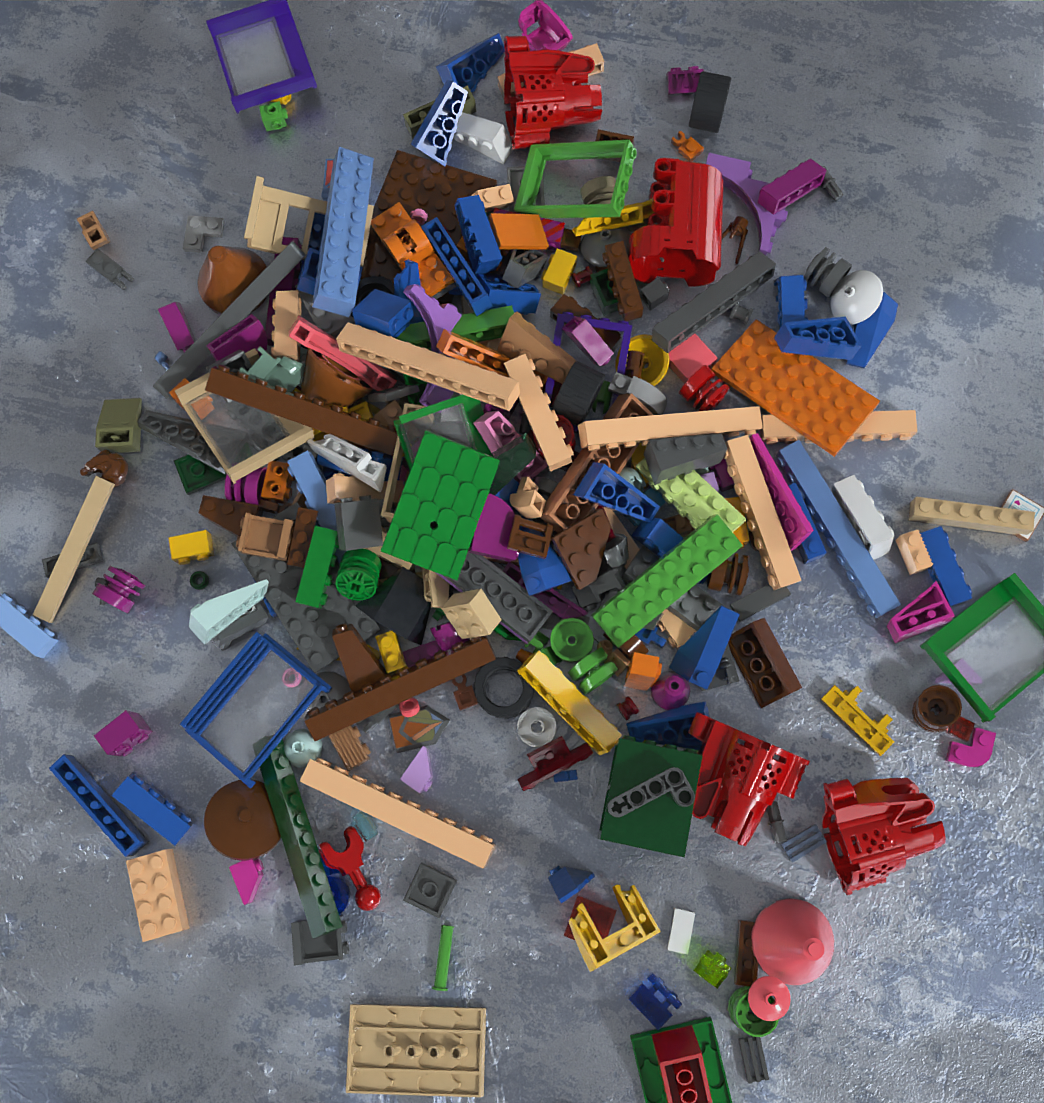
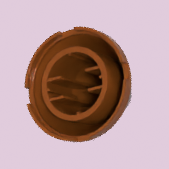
(226, 275)

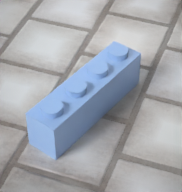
(25, 628)

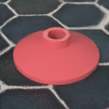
(759, 994)

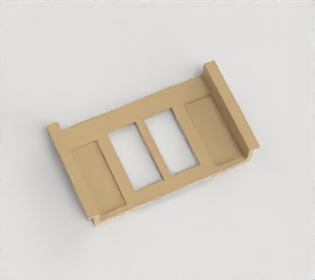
(269, 216)

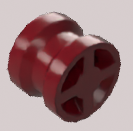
(627, 708)

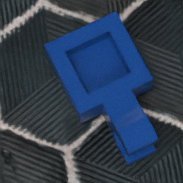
(647, 635)

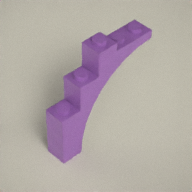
(737, 178)
(436, 319)

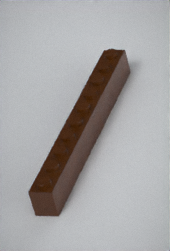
(302, 410)
(399, 687)

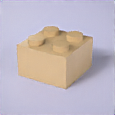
(471, 614)

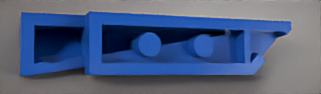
(409, 276)

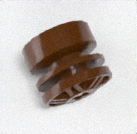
(730, 573)
(944, 701)

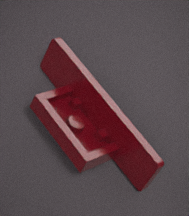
(551, 760)

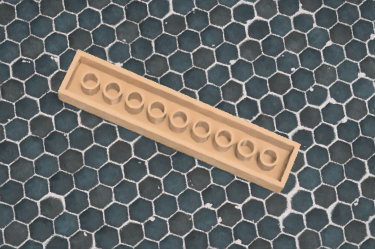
(400, 814)

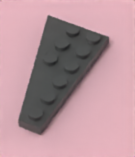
(180, 434)

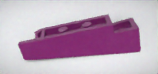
(552, 599)

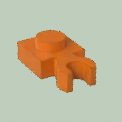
(688, 148)

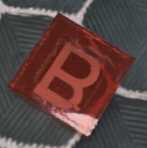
(962, 729)

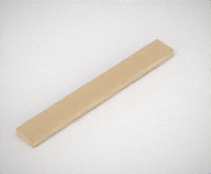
(73, 549)

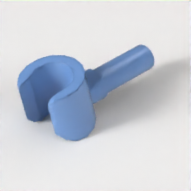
(161, 358)

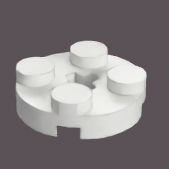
(534, 716)

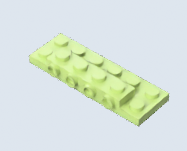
(694, 498)

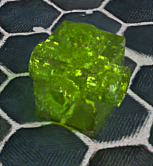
(713, 968)

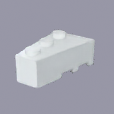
(484, 136)

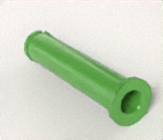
(443, 958)

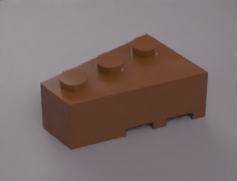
(227, 513)

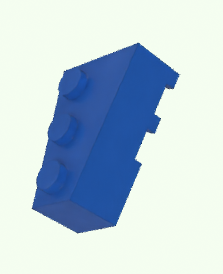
(791, 298)

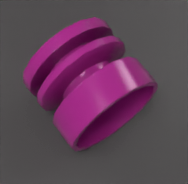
(247, 487)
(119, 589)

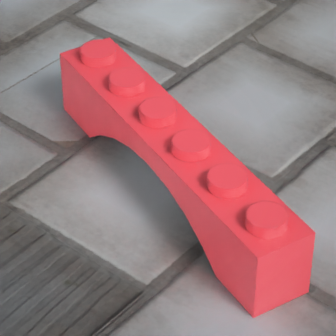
(324, 343)

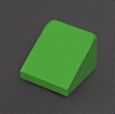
(553, 658)

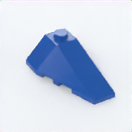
(541, 573)
(669, 726)

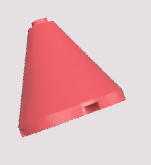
(792, 941)

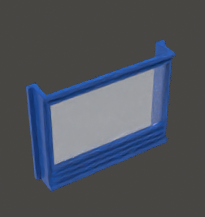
(253, 706)

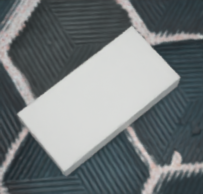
(681, 931)

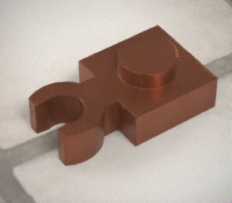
(464, 695)

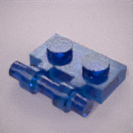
(650, 1006)

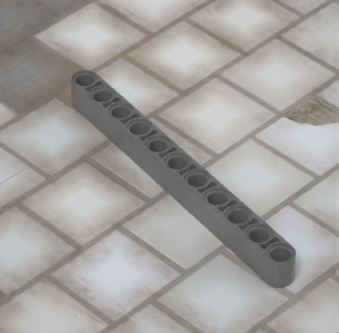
(230, 317)

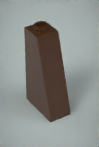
(356, 657)

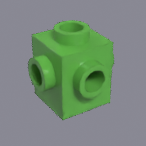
(273, 116)

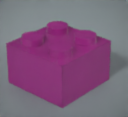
(123, 734)

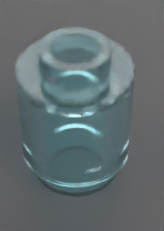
(364, 825)

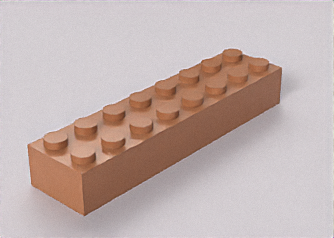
(562, 506)

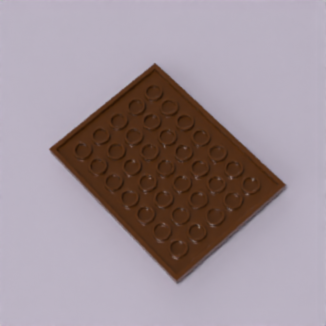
(424, 186)

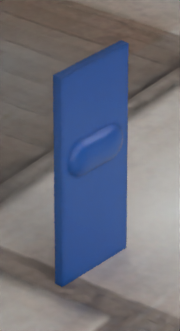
(565, 776)

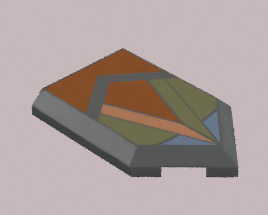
(418, 730)

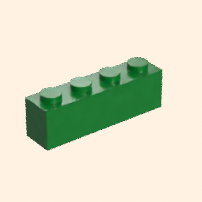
(318, 567)

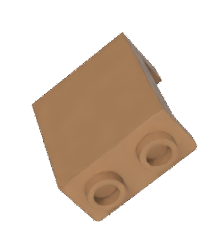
(265, 537)

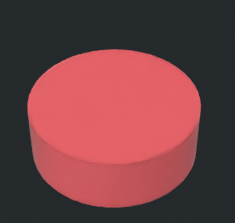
(409, 707)

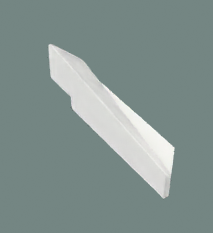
(351, 459)

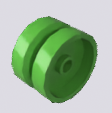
(563, 631)
(591, 669)

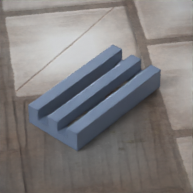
(818, 835)

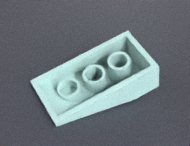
(218, 613)

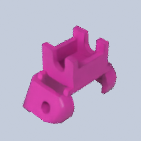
(552, 31)

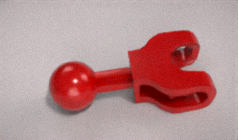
(348, 862)

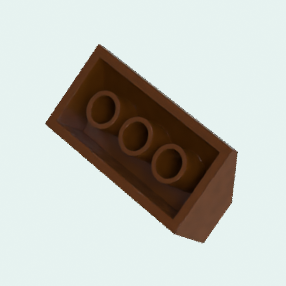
(763, 663)

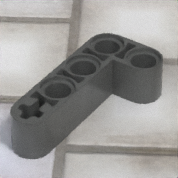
(647, 795)

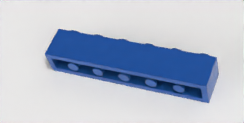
(457, 266)
(98, 805)

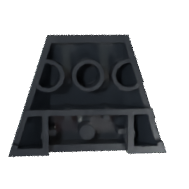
(400, 605)

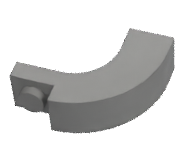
(645, 392)

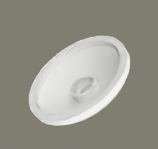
(857, 296)

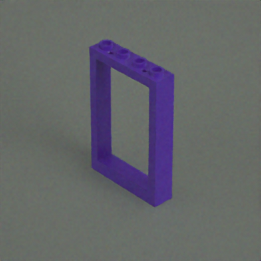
(602, 323)

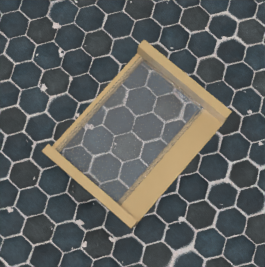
(238, 433)

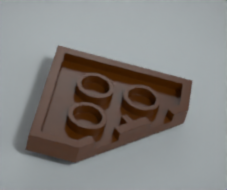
(583, 547)

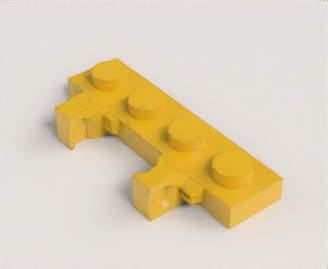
(869, 730)

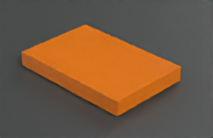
(518, 231)

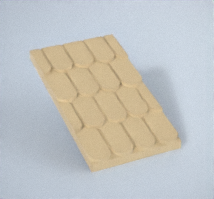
(416, 1050)

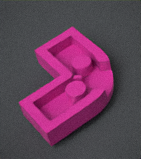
(974, 755)

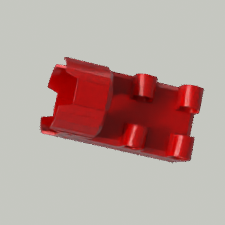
(687, 228)

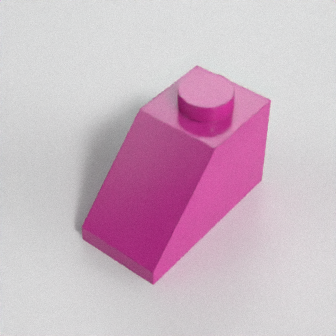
(247, 878)

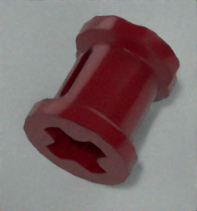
(581, 277)

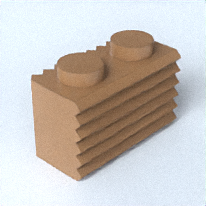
(350, 747)

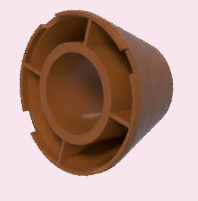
(331, 381)

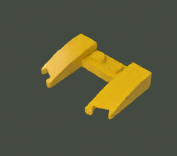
(600, 951)

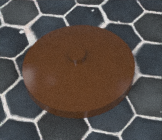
(241, 821)

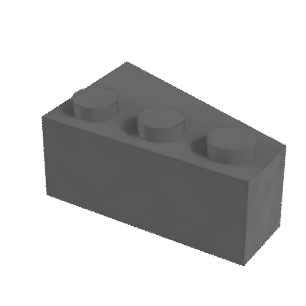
(524, 266)

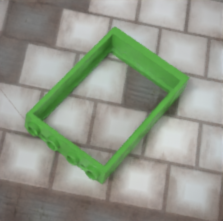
(569, 151)

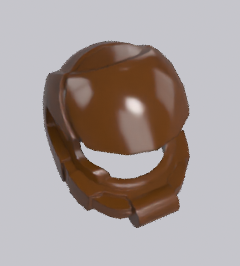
(110, 464)

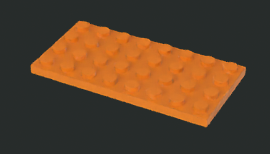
(795, 388)

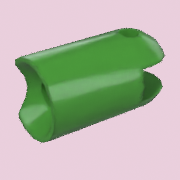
(603, 396)

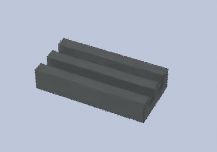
(757, 1078)

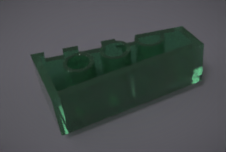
(512, 459)

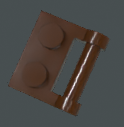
(528, 542)

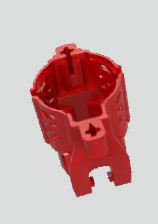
(556, 93)
(740, 792)
(884, 815)

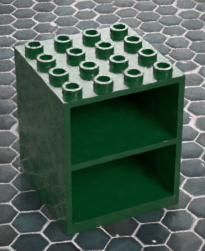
(661, 822)

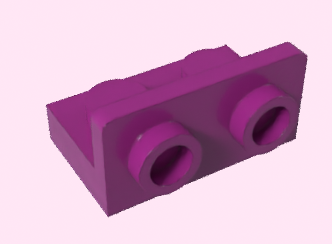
(683, 80)
(423, 651)

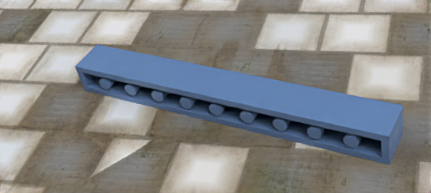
(838, 530)

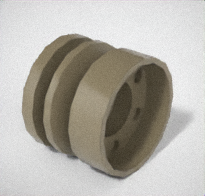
(598, 190)

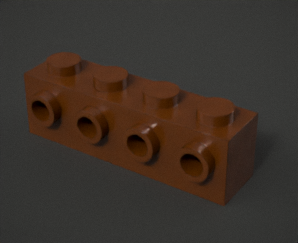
(623, 281)

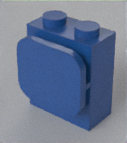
(384, 313)

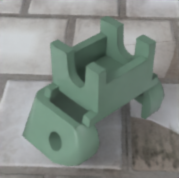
(276, 371)

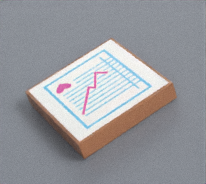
(1018, 501)

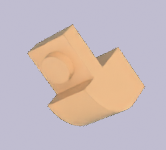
(527, 499)

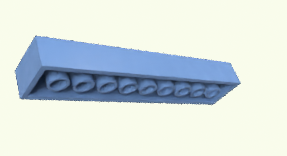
(343, 233)

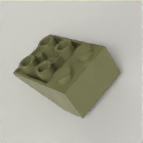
(118, 426)

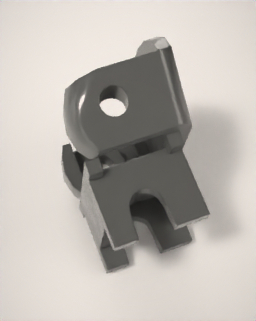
(612, 567)

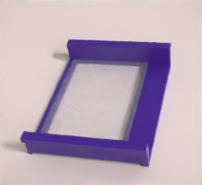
(261, 53)

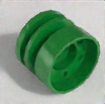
(358, 574)

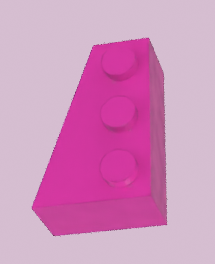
(921, 615)

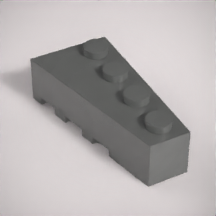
(681, 455)

